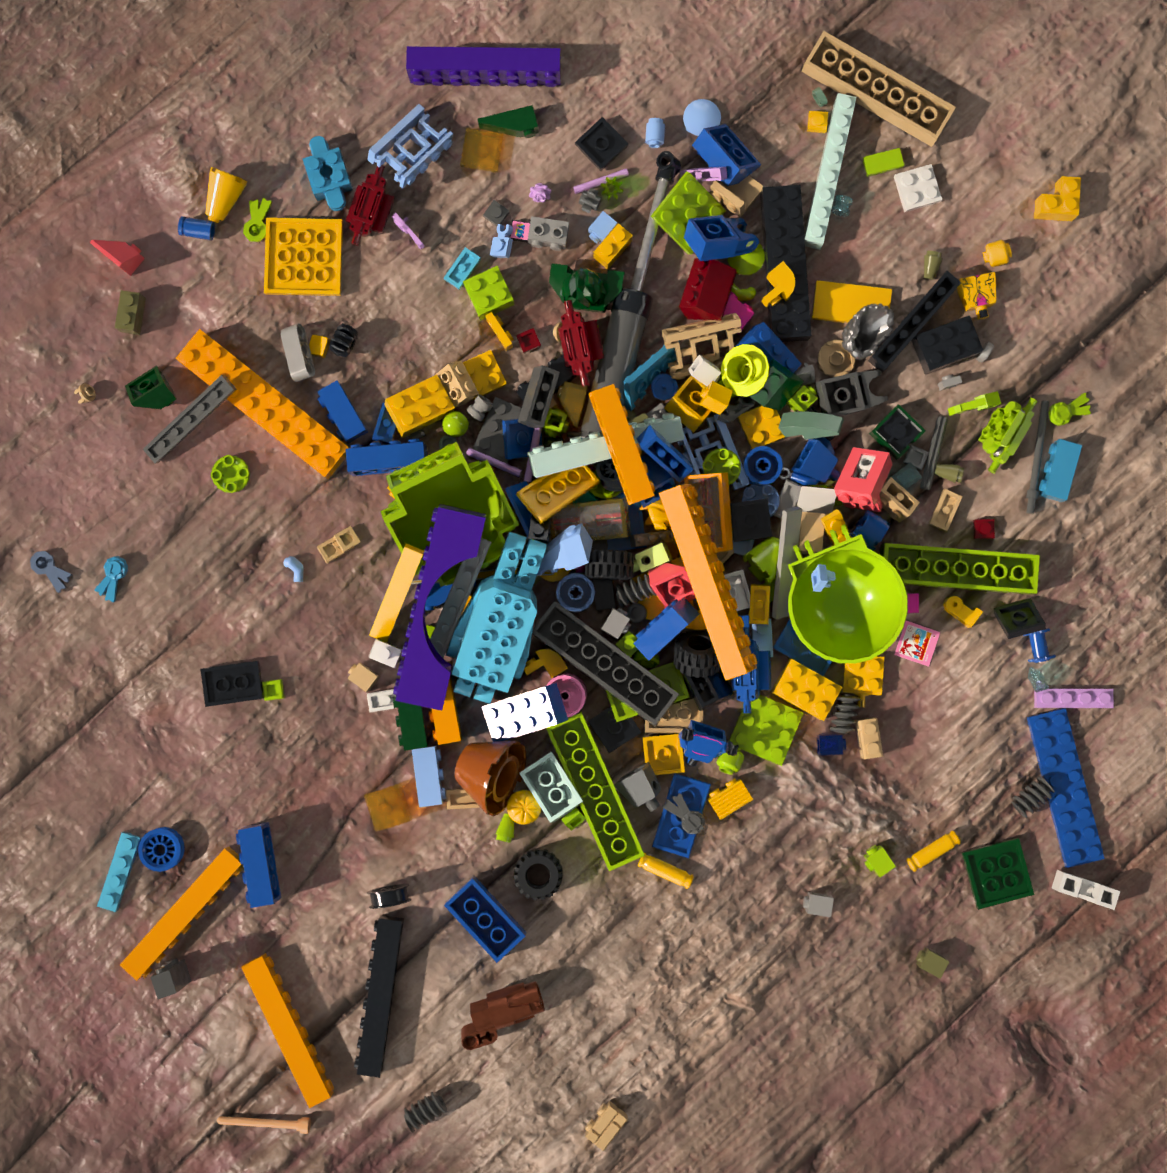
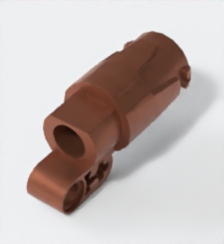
(499, 1011)

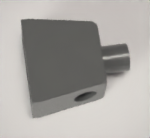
(640, 787)

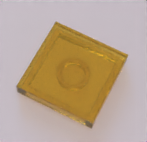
(481, 150)

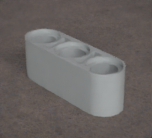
(297, 352)

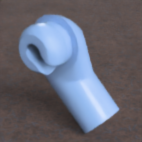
(296, 566)

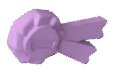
(404, 228)

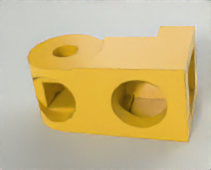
(956, 608)

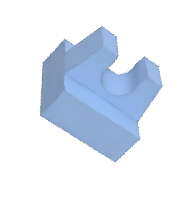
(821, 578)

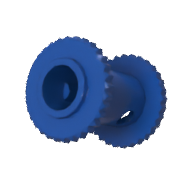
(1039, 646)

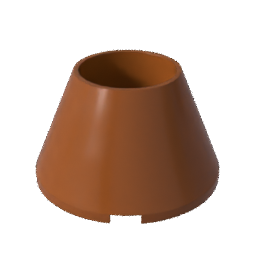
(491, 772)

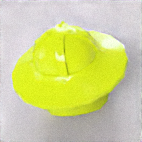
(745, 370)

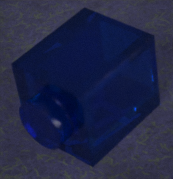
(831, 744)

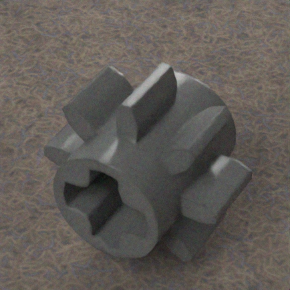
(590, 200)

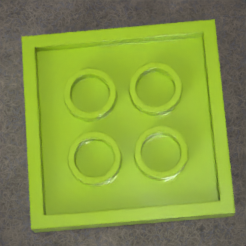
(685, 201)
(767, 729)

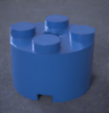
(769, 458)
(872, 528)

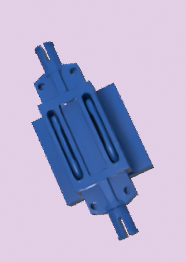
(750, 684)

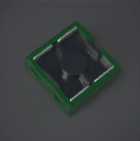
(897, 432)

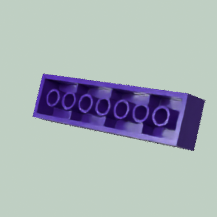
(483, 66)

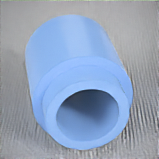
(655, 132)

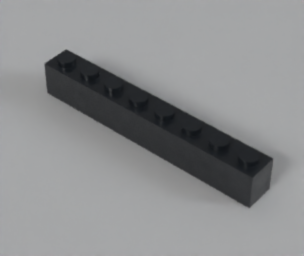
(380, 996)

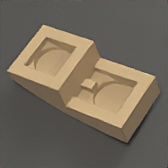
(338, 544)

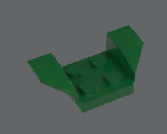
(611, 281)

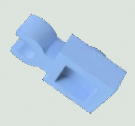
(502, 244)

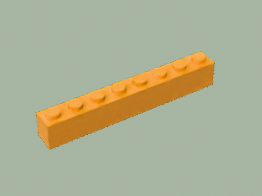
(182, 913)
(288, 1030)

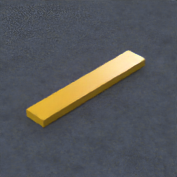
(396, 592)

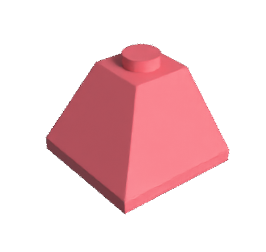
(122, 254)
(671, 583)

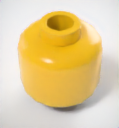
(997, 253)

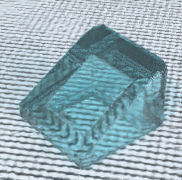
(1037, 680)

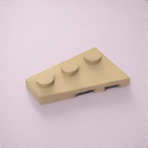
(676, 718)

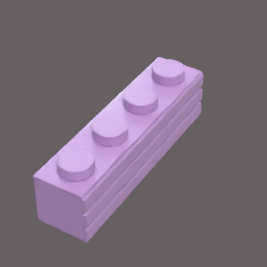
(707, 174)

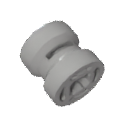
(480, 407)

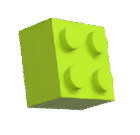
(488, 292)

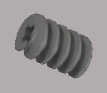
(634, 592)
(845, 713)
(1032, 796)
(424, 1112)

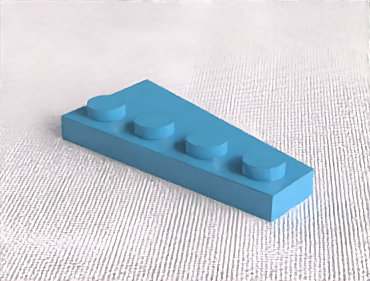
(641, 378)

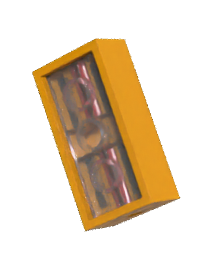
(715, 501)

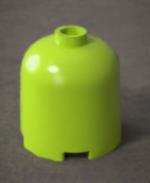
(764, 559)

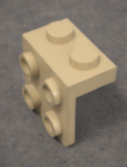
(738, 196)

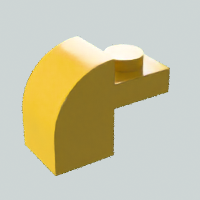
(783, 282)
(550, 660)

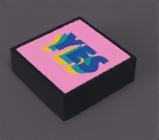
(520, 231)

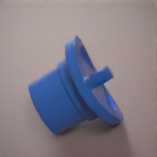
(664, 387)

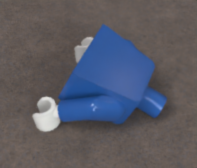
(814, 463)

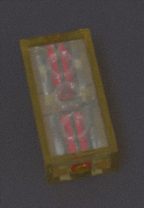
(601, 518)

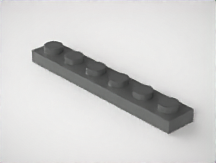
(189, 419)

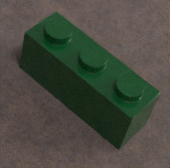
(411, 724)

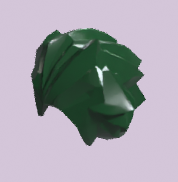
(582, 287)

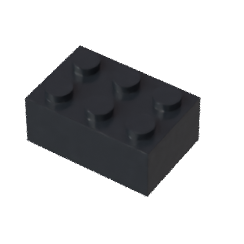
(947, 345)

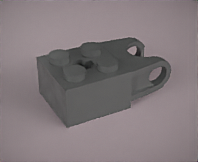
(854, 393)

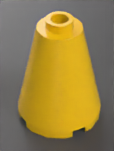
(222, 193)

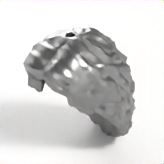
(867, 330)

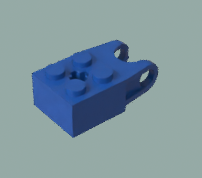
(718, 237)

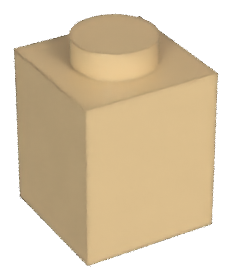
(363, 676)

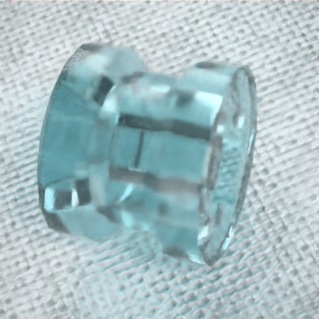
(842, 205)

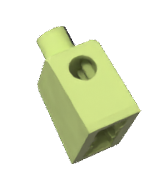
(658, 555)

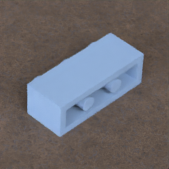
(428, 776)

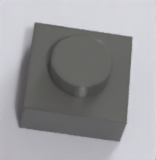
(496, 213)

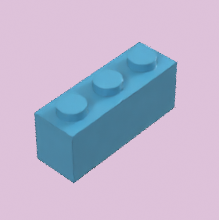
(1060, 470)

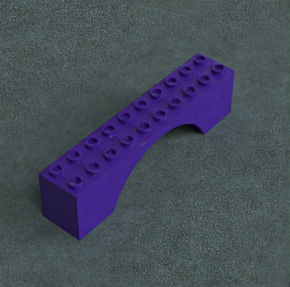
(424, 670)

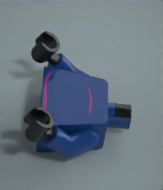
(704, 743)

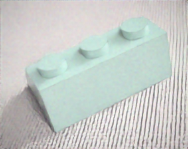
(551, 787)

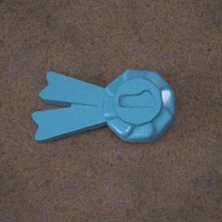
(115, 569)

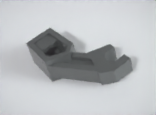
(734, 411)

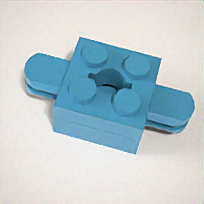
(327, 173)

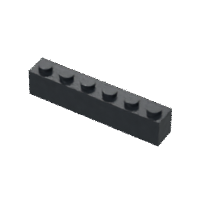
(914, 321)

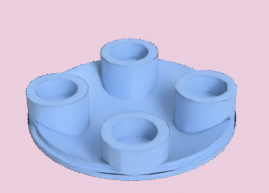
(701, 115)
(768, 491)

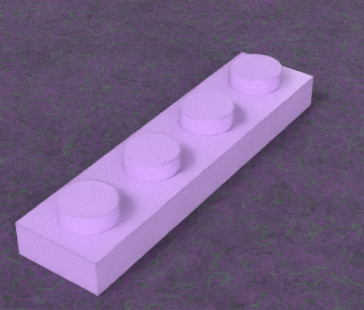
(1074, 698)

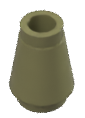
(932, 262)
(950, 472)

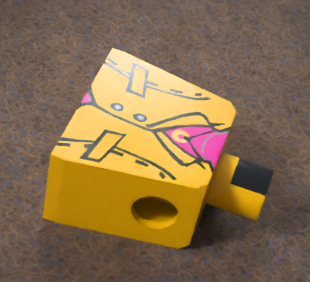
(978, 293)

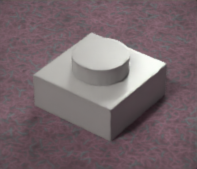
(949, 381)

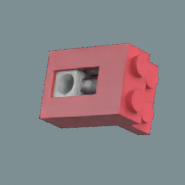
(863, 479)

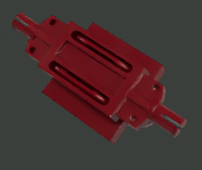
(370, 207)
(580, 342)

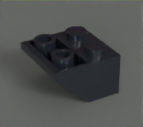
(708, 690)

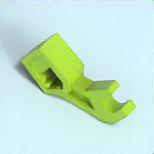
(981, 403)

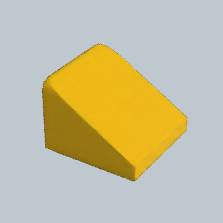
(319, 345)

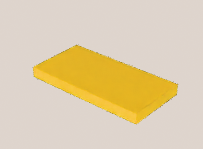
(841, 301)
(555, 491)

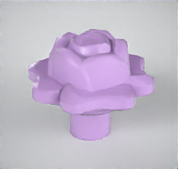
(540, 193)

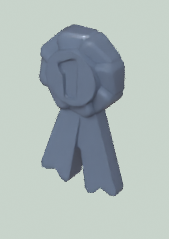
(43, 563)

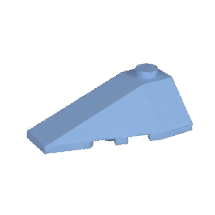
(567, 550)

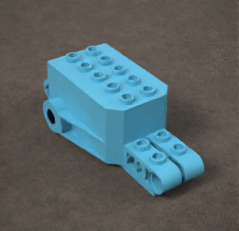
(498, 623)

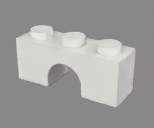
(1085, 889)

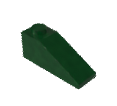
(516, 122)

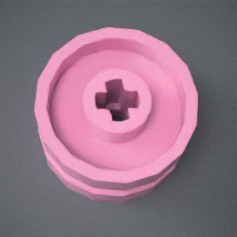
(574, 688)

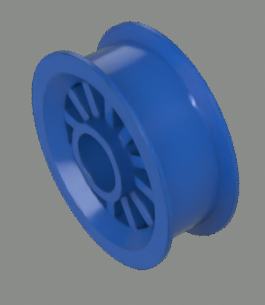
(144, 854)

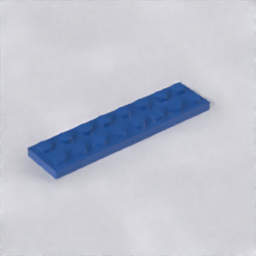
(1070, 802)

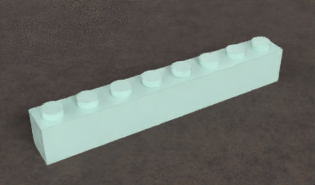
(829, 170)
(594, 448)

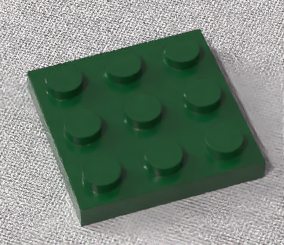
(997, 873)

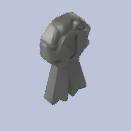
(692, 821)

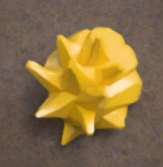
(657, 516)

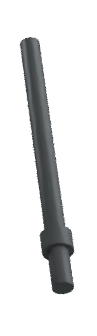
(1032, 493)

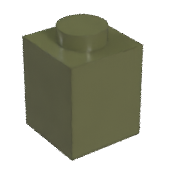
(932, 962)

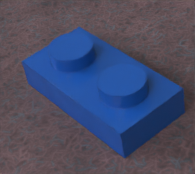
(385, 427)

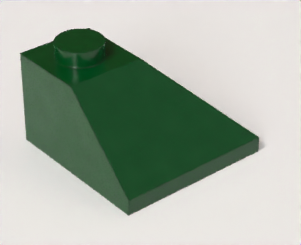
(150, 390)

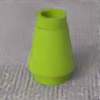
(505, 829)

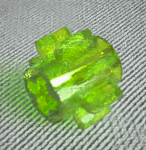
(616, 186)

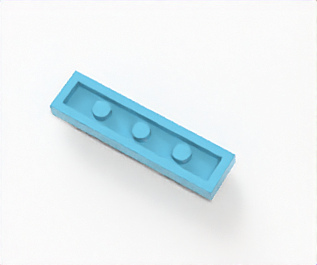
(119, 871)

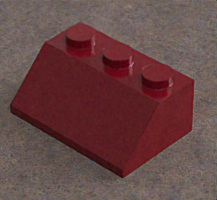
(707, 290)

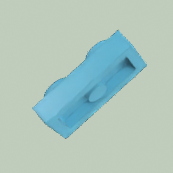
(462, 268)

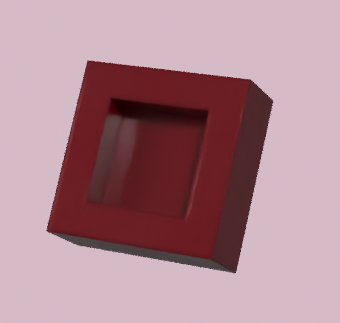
(528, 340)
(984, 529)

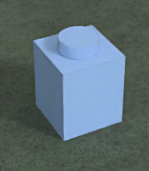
(601, 227)

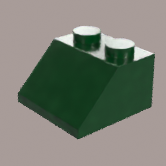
(778, 387)

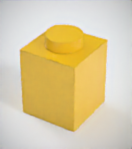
(715, 397)

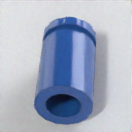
(196, 228)

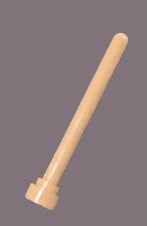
(302, 1125)

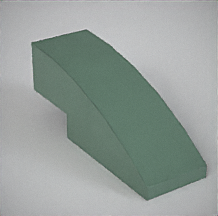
(810, 424)

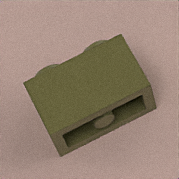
(130, 312)

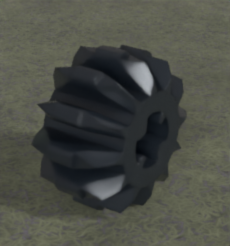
(343, 340)

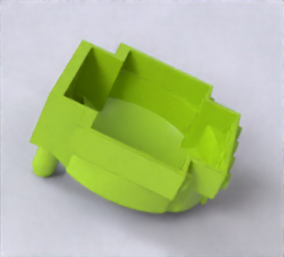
(450, 481)

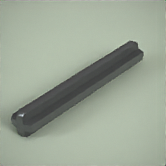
(934, 452)

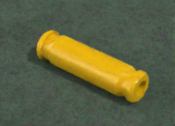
(933, 851)
(666, 871)

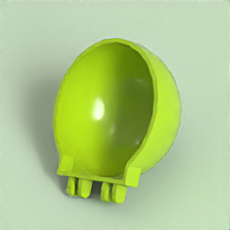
(859, 610)

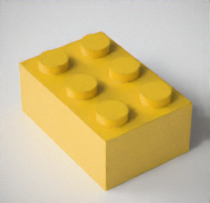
(419, 406)
(806, 689)

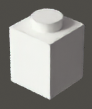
(704, 370)

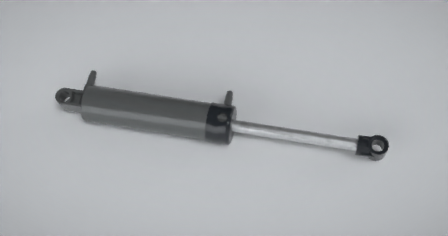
(629, 310)

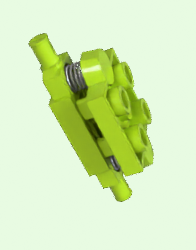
(1006, 431)

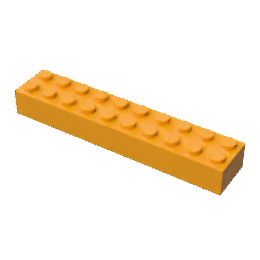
(265, 404)
(708, 581)

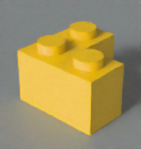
(1062, 204)

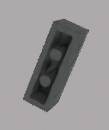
(538, 397)
(170, 978)

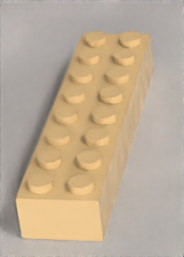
(878, 88)

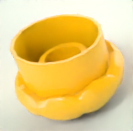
(523, 807)

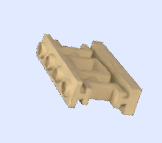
(699, 332)

